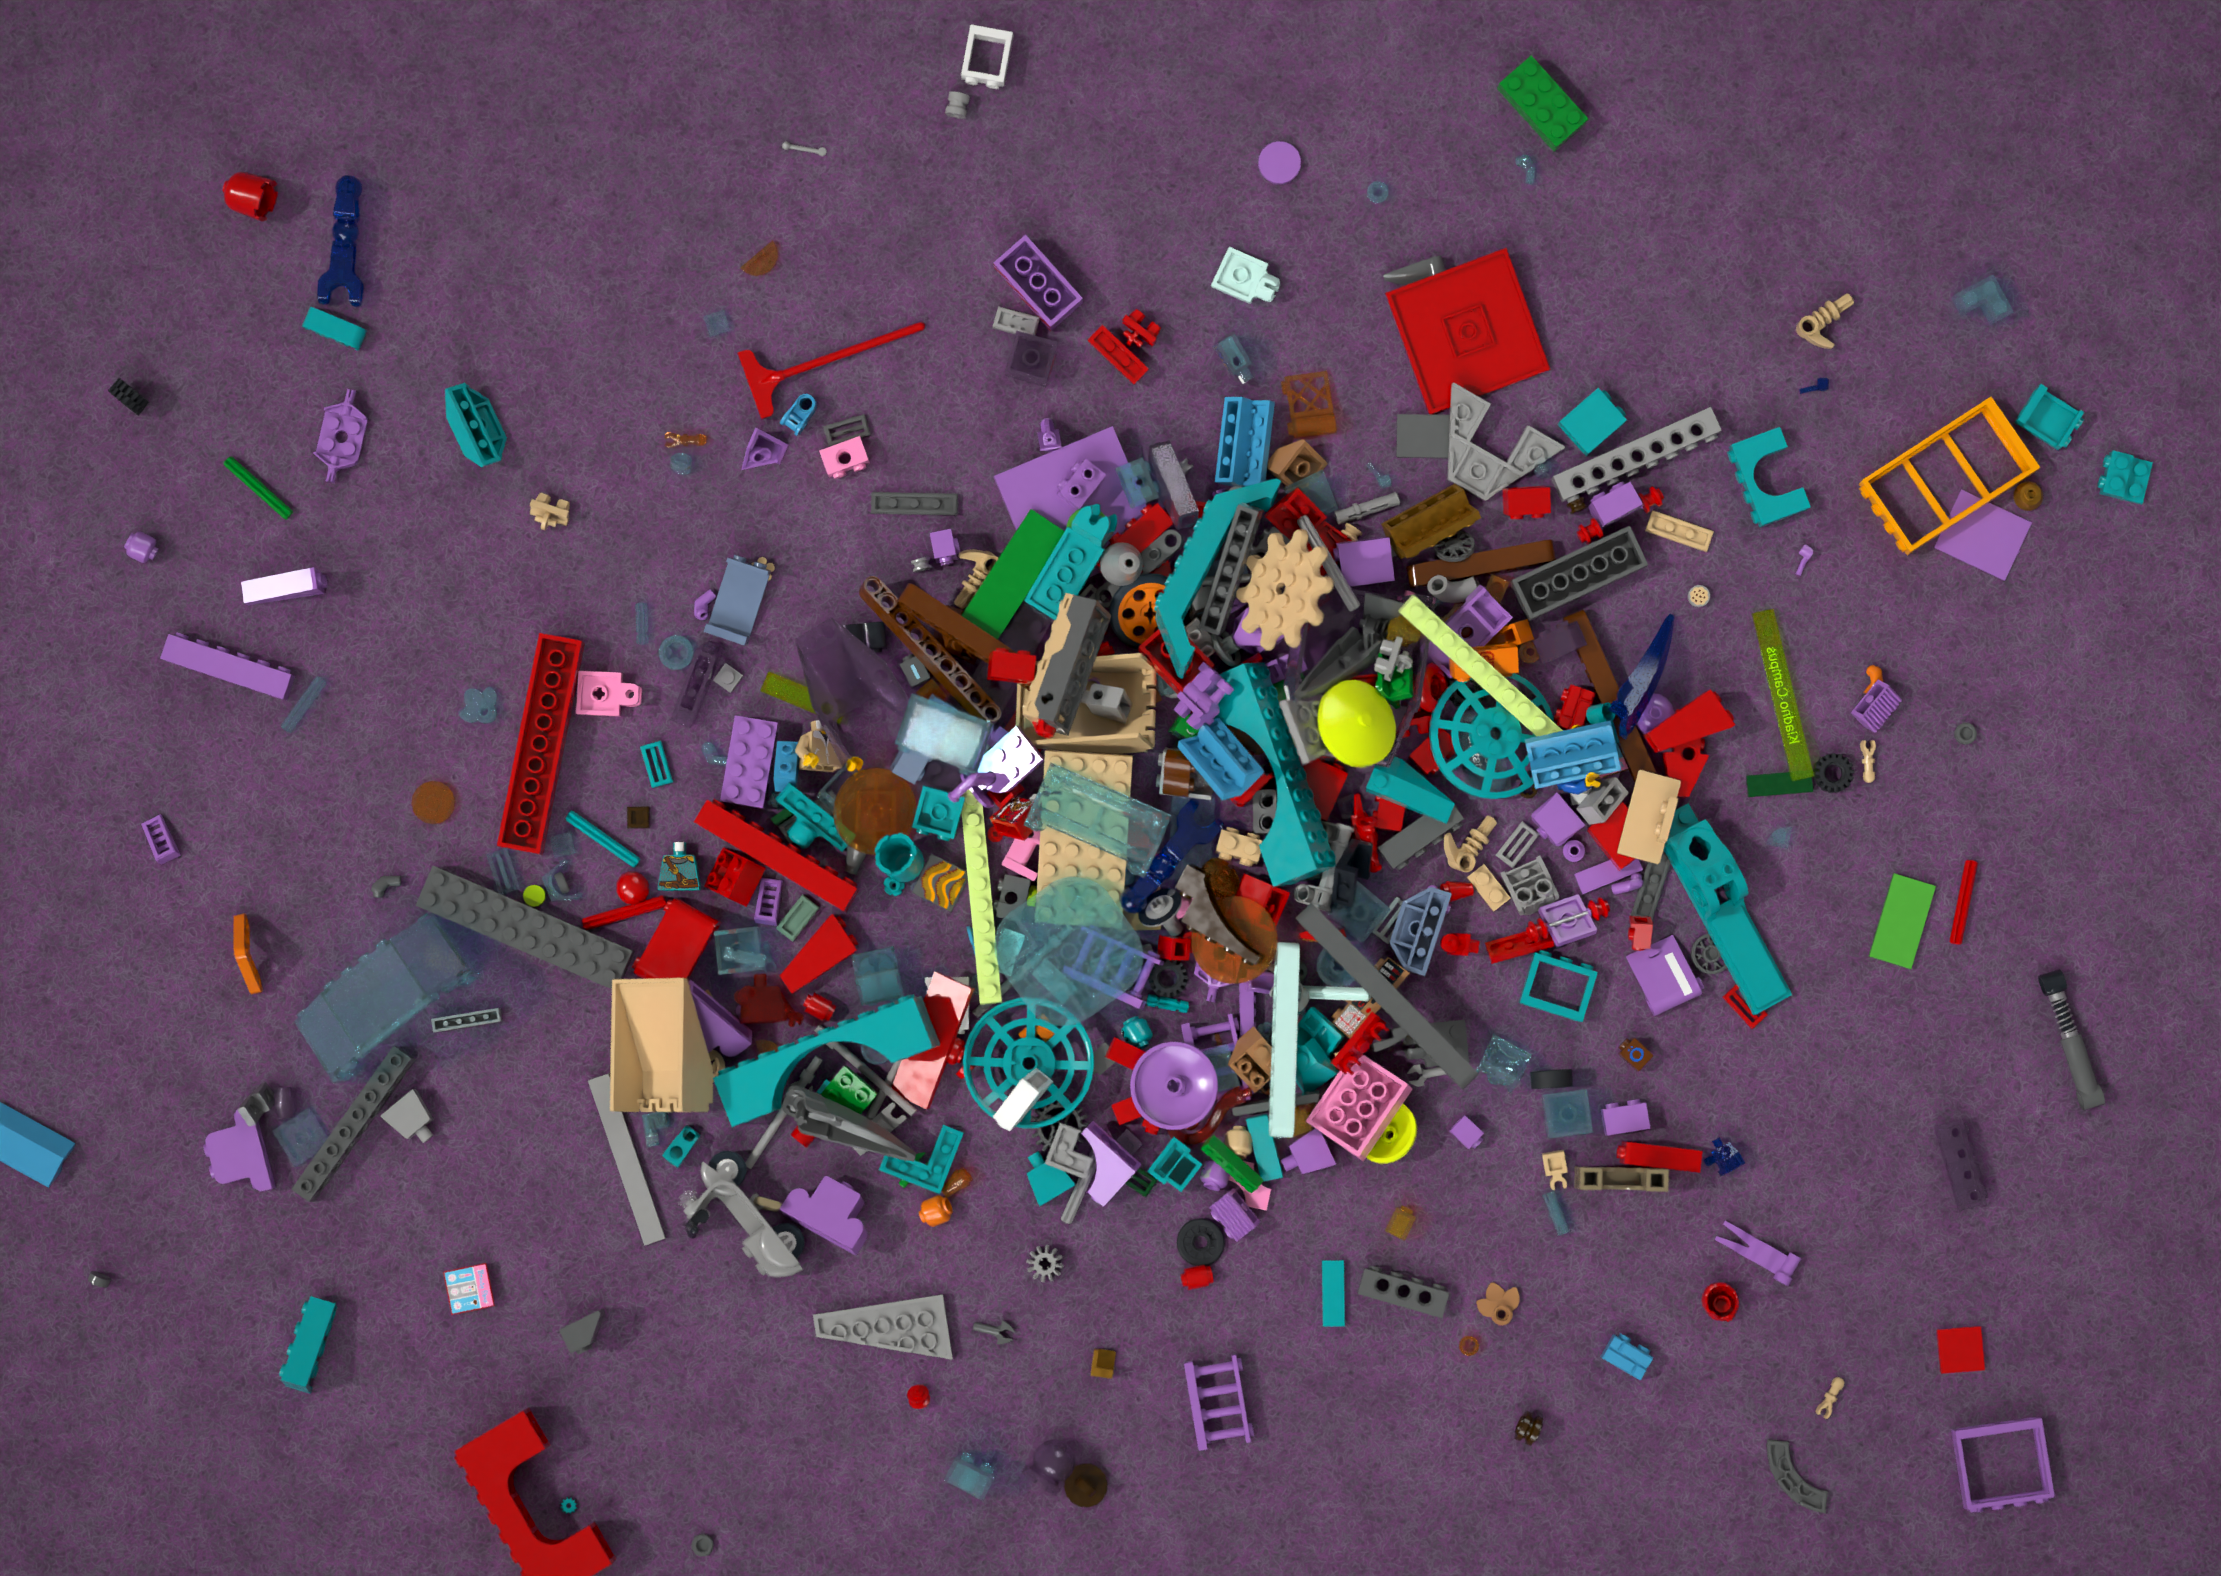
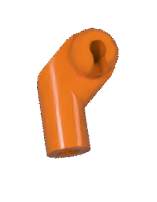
(1875, 674)

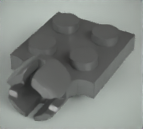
(1452, 1031)

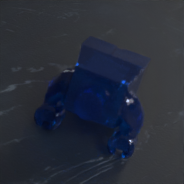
(1725, 1156)

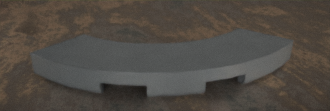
(1790, 1481)

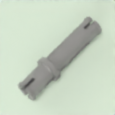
(1357, 511)

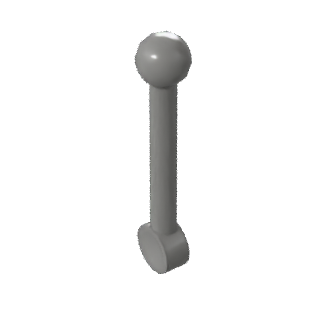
(821, 151)

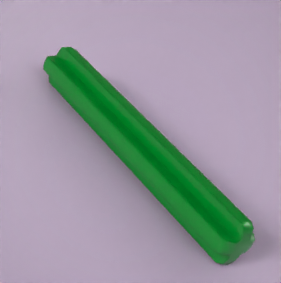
(257, 487)

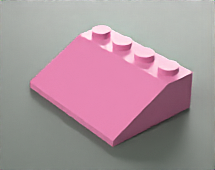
(1359, 1106)

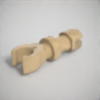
(1868, 775)
(1837, 1384)

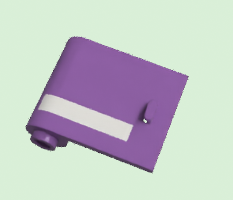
(1666, 977)

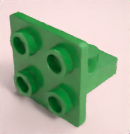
(1398, 688)
(850, 1091)

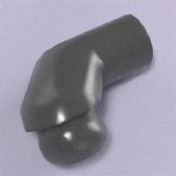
(382, 883)

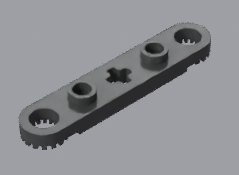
(1153, 557)

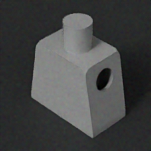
(1108, 702)
(410, 1117)

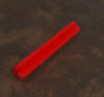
(1963, 902)
(623, 912)

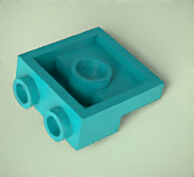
(2124, 477)
(937, 813)

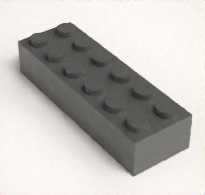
(1578, 573)

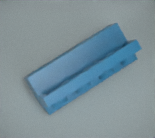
(1244, 441)

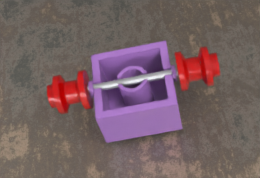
(1615, 506)

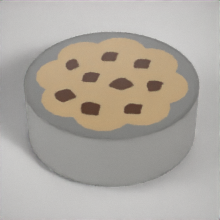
(1698, 596)

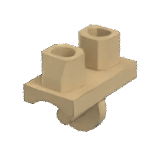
(549, 514)

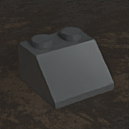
(583, 1332)

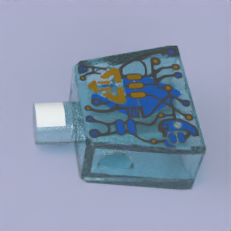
(1227, 350)

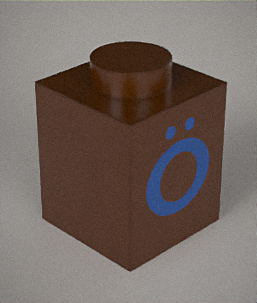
(1634, 1053)

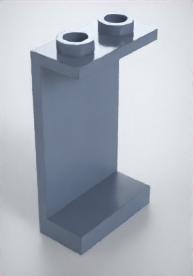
(738, 600)

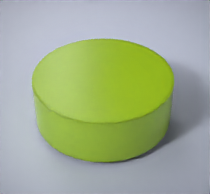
(534, 895)

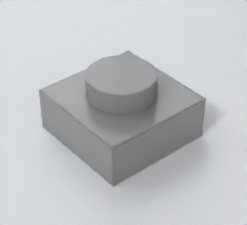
(728, 678)

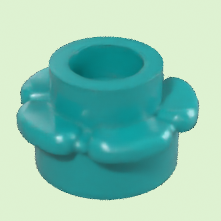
(893, 890)

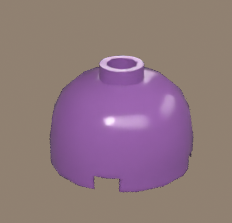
(1655, 712)

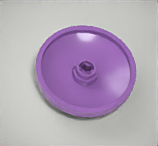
(1174, 1085)

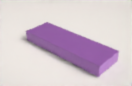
(1604, 874)

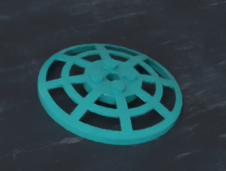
(1481, 739)
(1015, 1056)

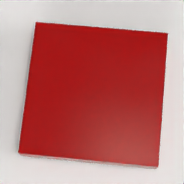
(1960, 1349)

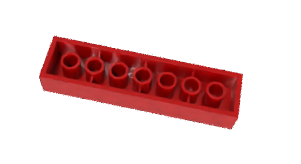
(776, 855)

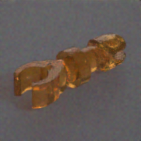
(699, 440)

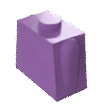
(1556, 820)

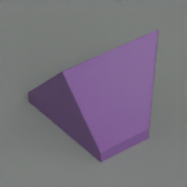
(763, 450)

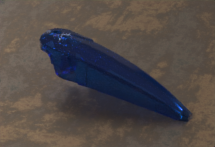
(1642, 682)

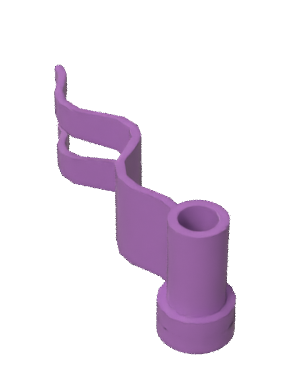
(1763, 1254)

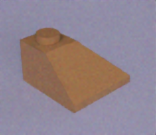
(1295, 462)

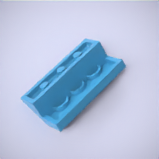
(1572, 754)
(1221, 760)
(31, 1146)

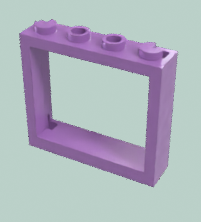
(2017, 1499)

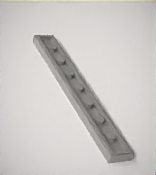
(627, 1163)

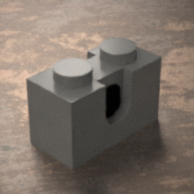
(1011, 884)

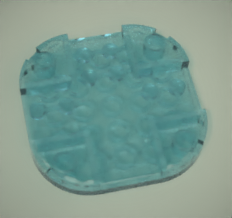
(1068, 951)

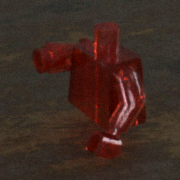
(765, 1004)

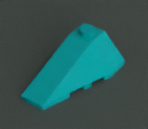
(1409, 789)

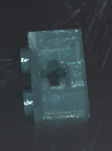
(1135, 493)

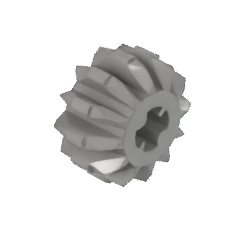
(1051, 1258)

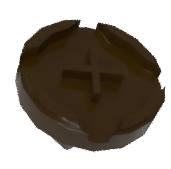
(1086, 1485)

